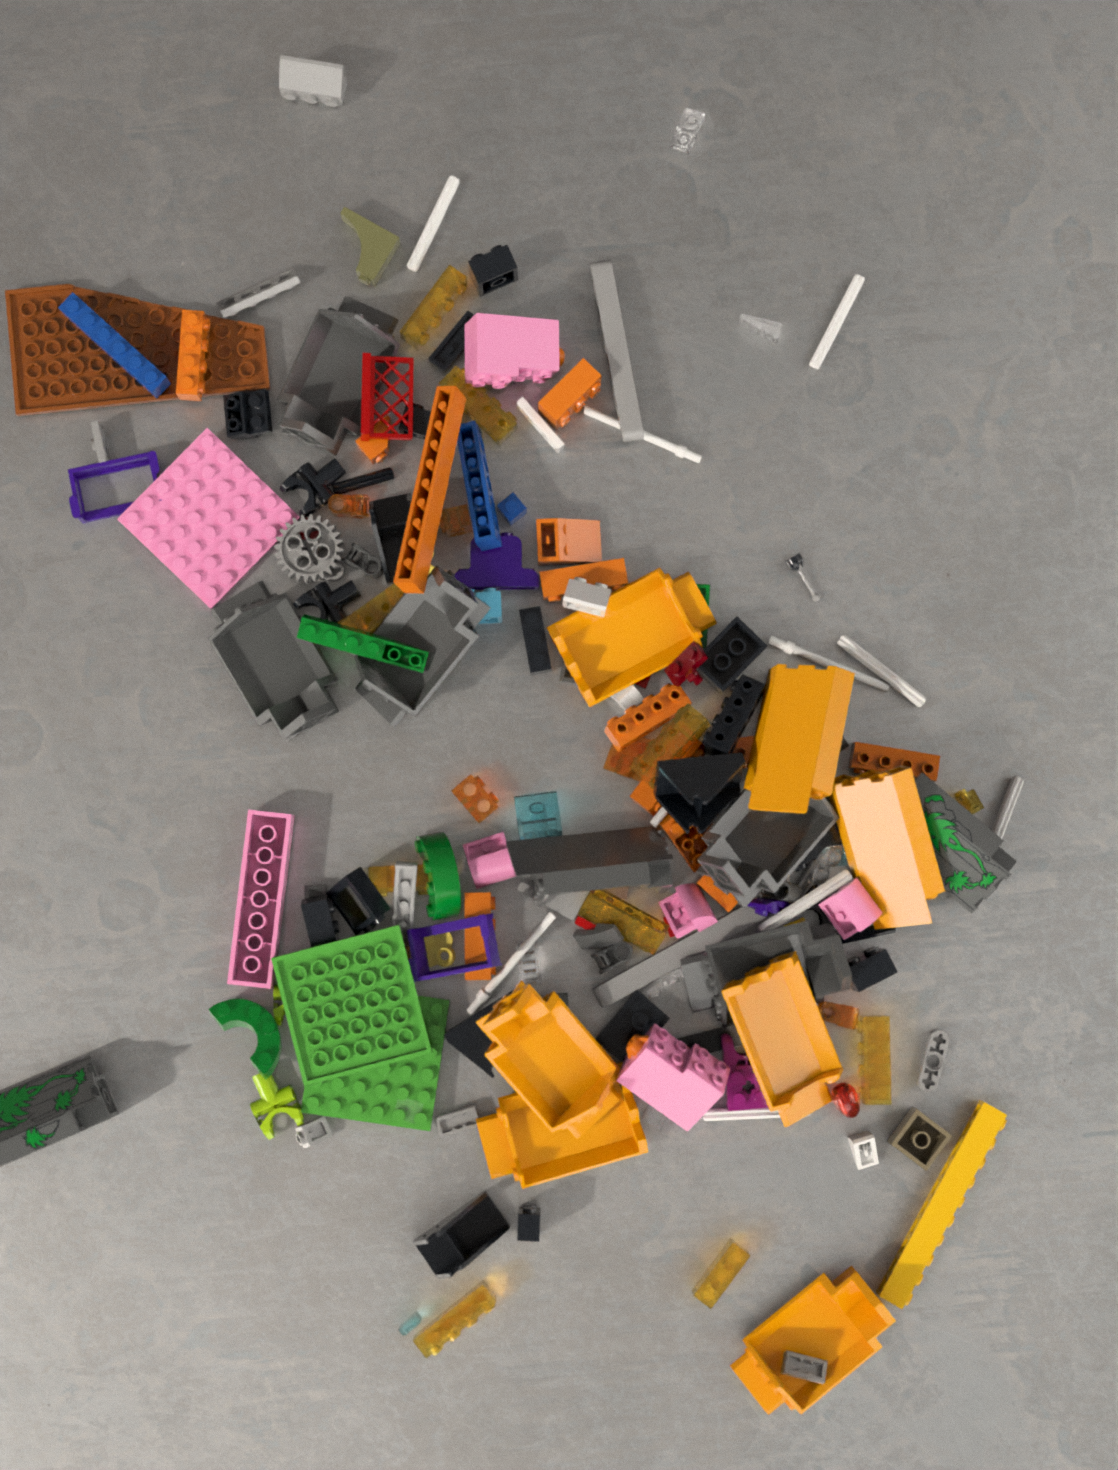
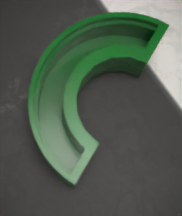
(442, 874)
(257, 1019)

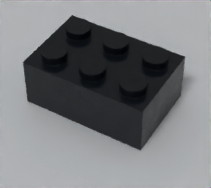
(730, 654)

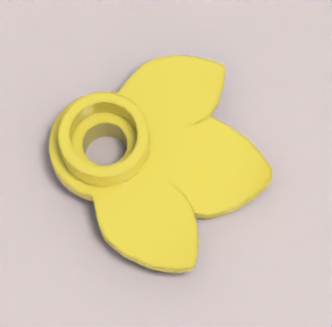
(436, 945)

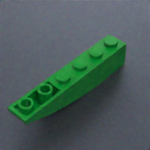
(361, 643)

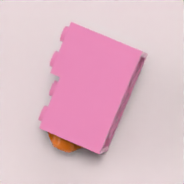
(511, 350)
(672, 1076)

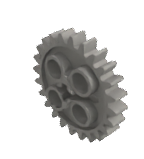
(326, 539)

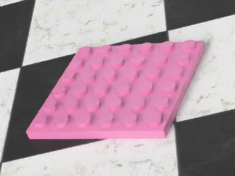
(210, 519)

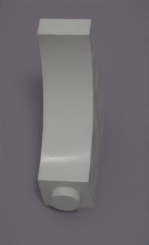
(565, 904)

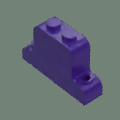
(498, 567)

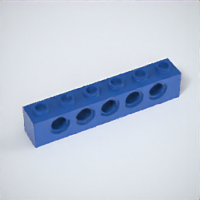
(478, 487)

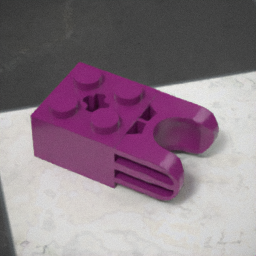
(740, 1072)

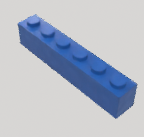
(114, 345)

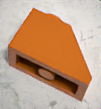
(376, 449)

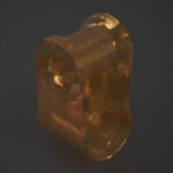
(351, 506)
(841, 1015)

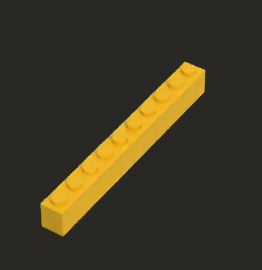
(941, 1204)

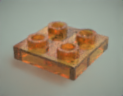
(621, 762)

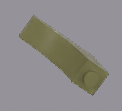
(377, 246)

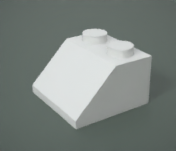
(586, 597)

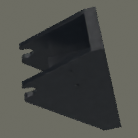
(389, 524)
(698, 788)
(471, 1040)
(462, 1236)

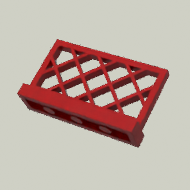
(369, 393)

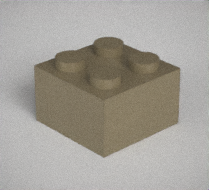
(919, 1138)

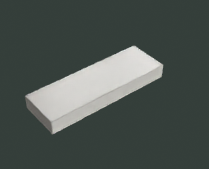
(540, 425)

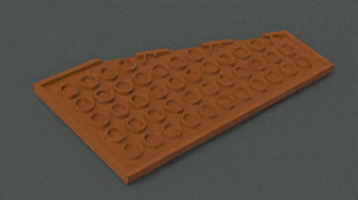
(66, 371)

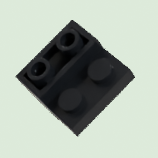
(247, 414)

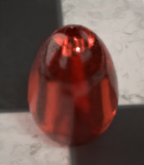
(846, 1099)

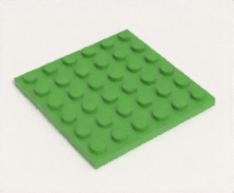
(351, 1005)
(374, 1092)

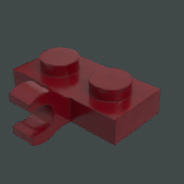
(685, 665)

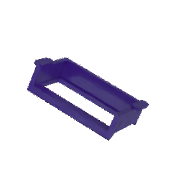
(105, 468)
(419, 959)

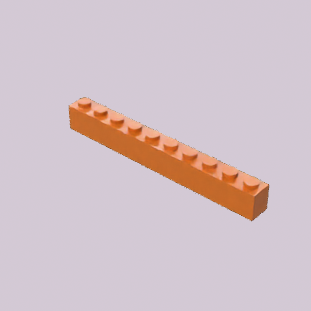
(430, 490)

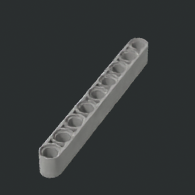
(616, 351)
(669, 958)

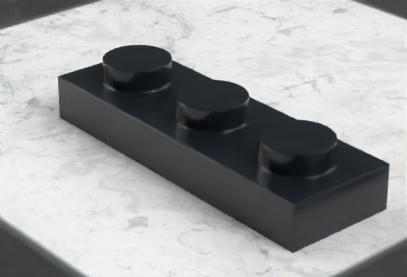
(451, 346)

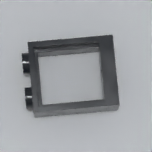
(368, 896)

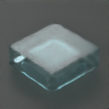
(410, 1324)

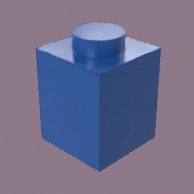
(511, 509)

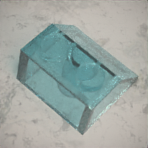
(538, 815)

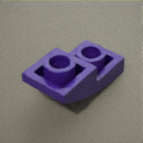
(764, 906)

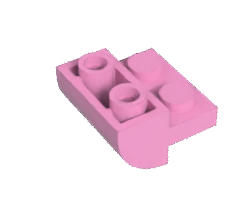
(489, 860)
(850, 909)
(687, 910)

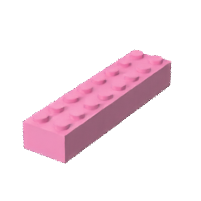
(260, 898)

